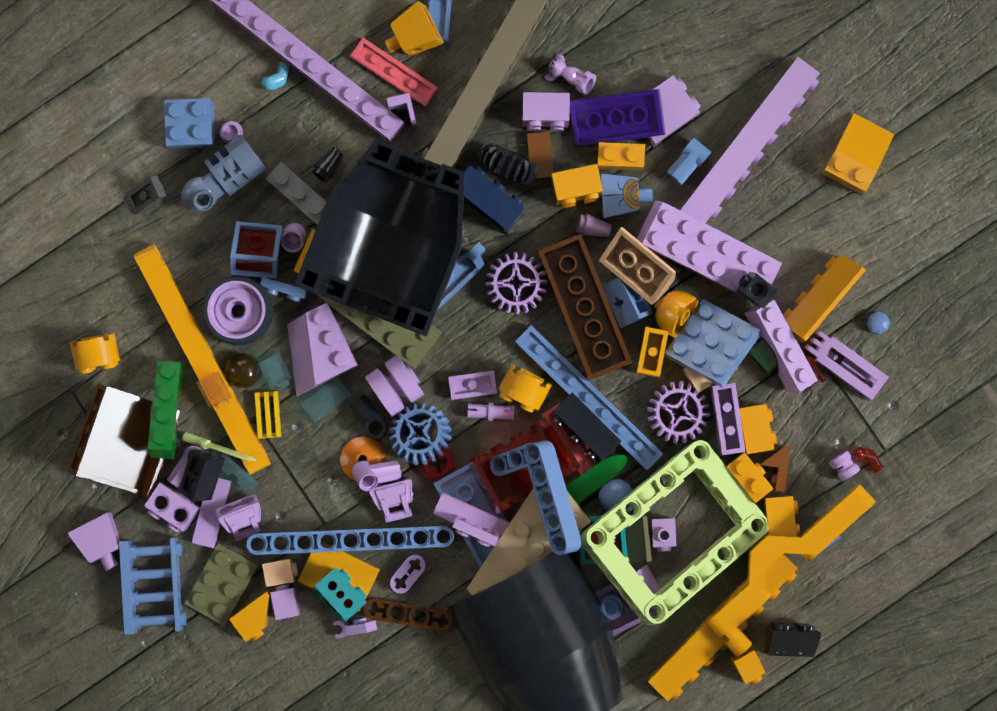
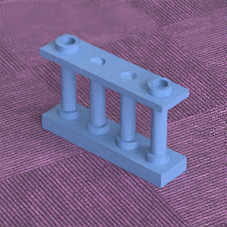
(131, 598)

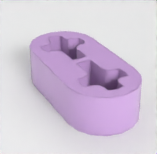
(403, 570)

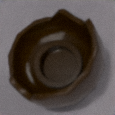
(242, 370)

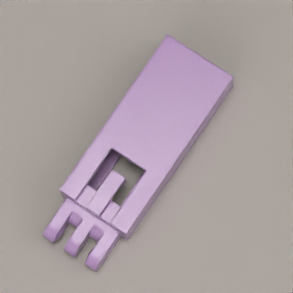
(852, 370)

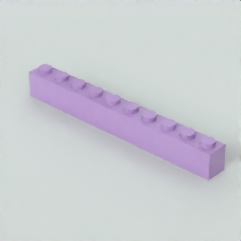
(312, 66)
(750, 141)

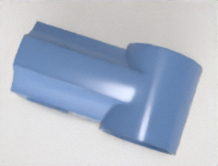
(691, 158)

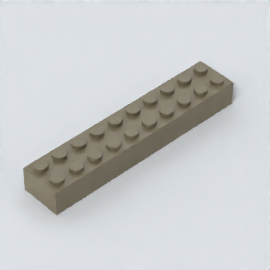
(485, 81)

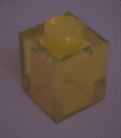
(214, 390)

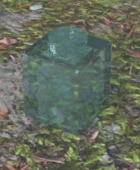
(275, 371)

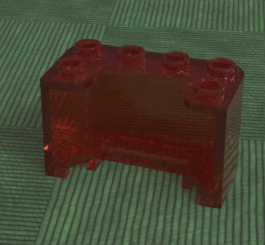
(509, 489)

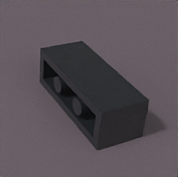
(585, 428)

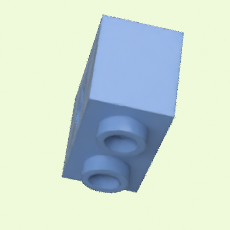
(625, 302)

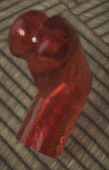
(867, 455)

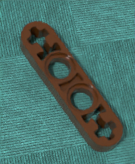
(407, 618)

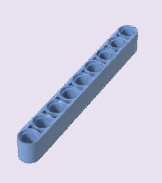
(339, 535)

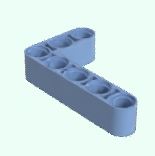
(549, 489)

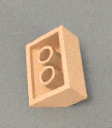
(638, 266)

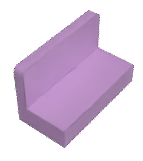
(402, 103)

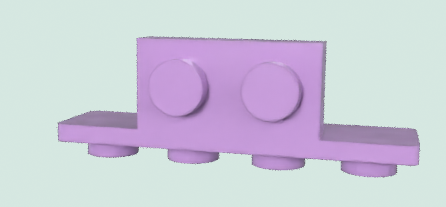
(471, 520)

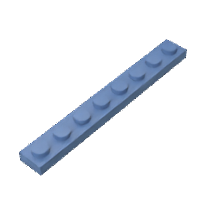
(573, 381)

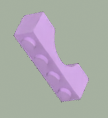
(793, 365)

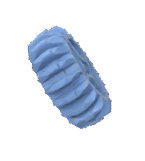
(413, 441)

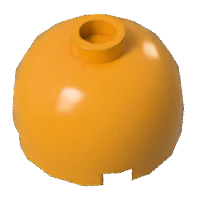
(674, 311)

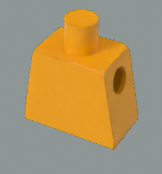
(414, 31)

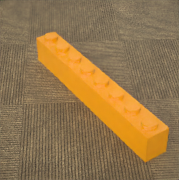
(704, 643)

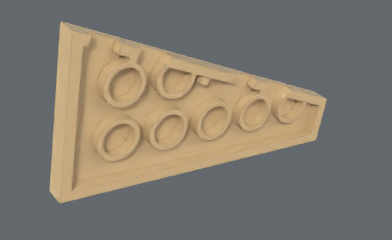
(520, 545)

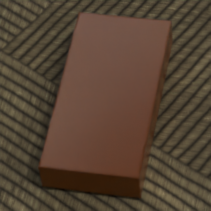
(540, 152)

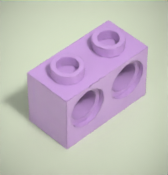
(175, 502)

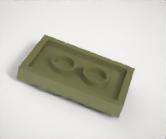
(221, 584)

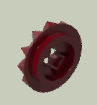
(447, 468)

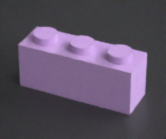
(727, 419)

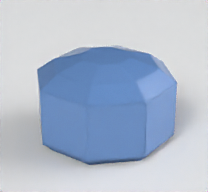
(878, 323)

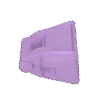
(392, 495)
(240, 515)

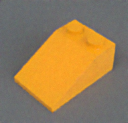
(858, 154)

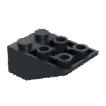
(791, 641)

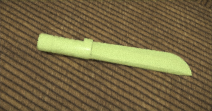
(205, 443)

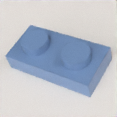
(293, 292)

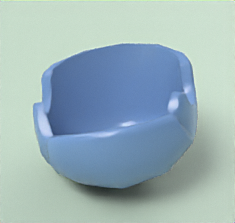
(613, 492)

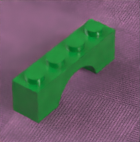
(164, 410)

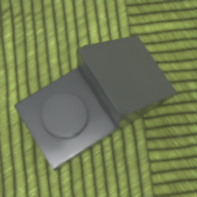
(146, 195)

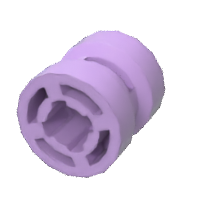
(291, 242)
(844, 466)

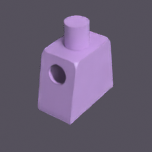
(98, 540)

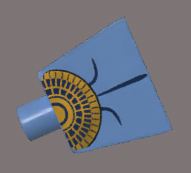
(622, 195)

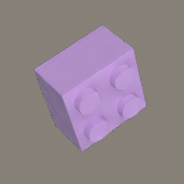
(546, 111)

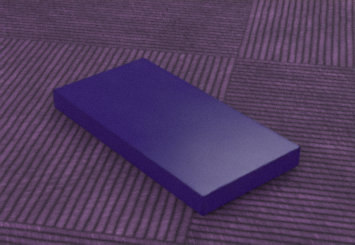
(617, 117)

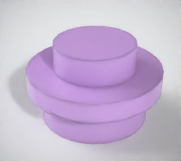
(230, 131)

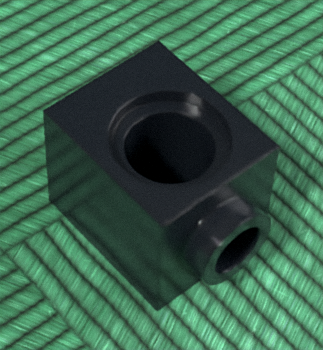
(764, 294)

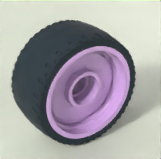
(223, 299)

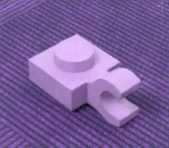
(359, 626)

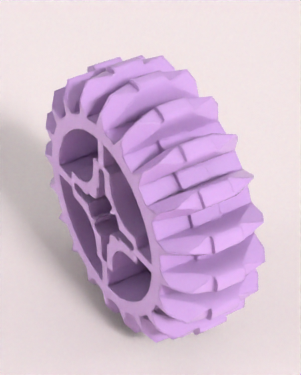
(526, 283)
(686, 393)

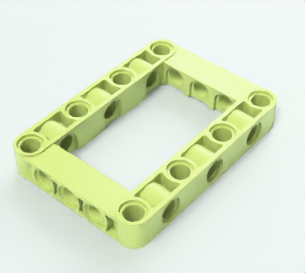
(706, 566)

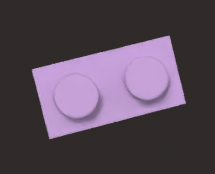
(472, 385)

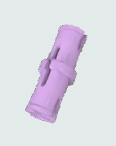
(490, 411)

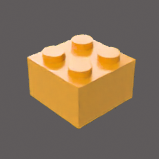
(576, 185)

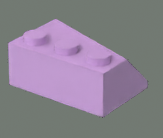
(318, 349)

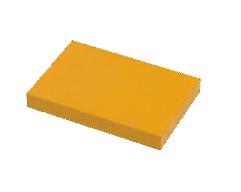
(323, 563)

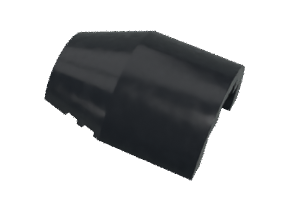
(389, 238)
(542, 639)

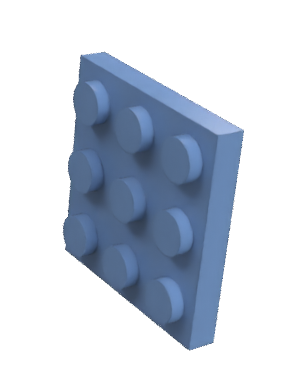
(713, 343)

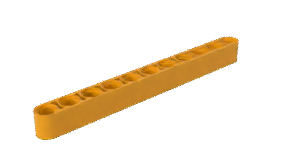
(199, 353)

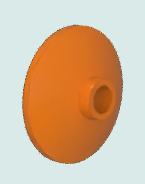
(361, 446)

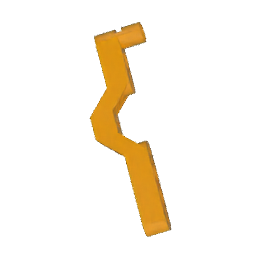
(768, 550)

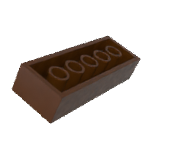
(584, 307)

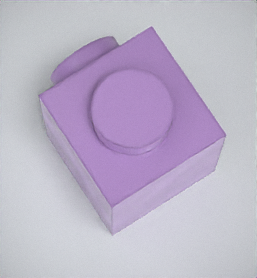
(663, 533)

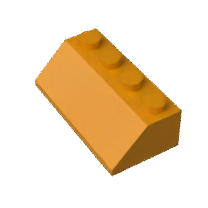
(822, 297)

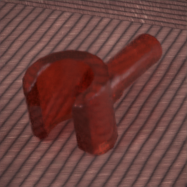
(812, 363)

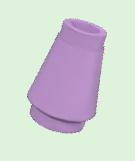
(592, 226)

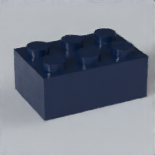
(491, 200)

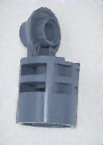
(229, 171)

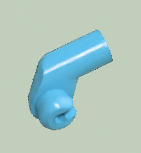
(276, 80)

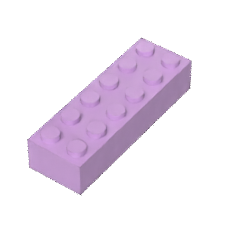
(703, 248)

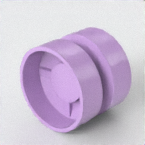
(390, 388)

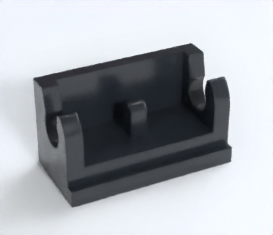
(201, 475)

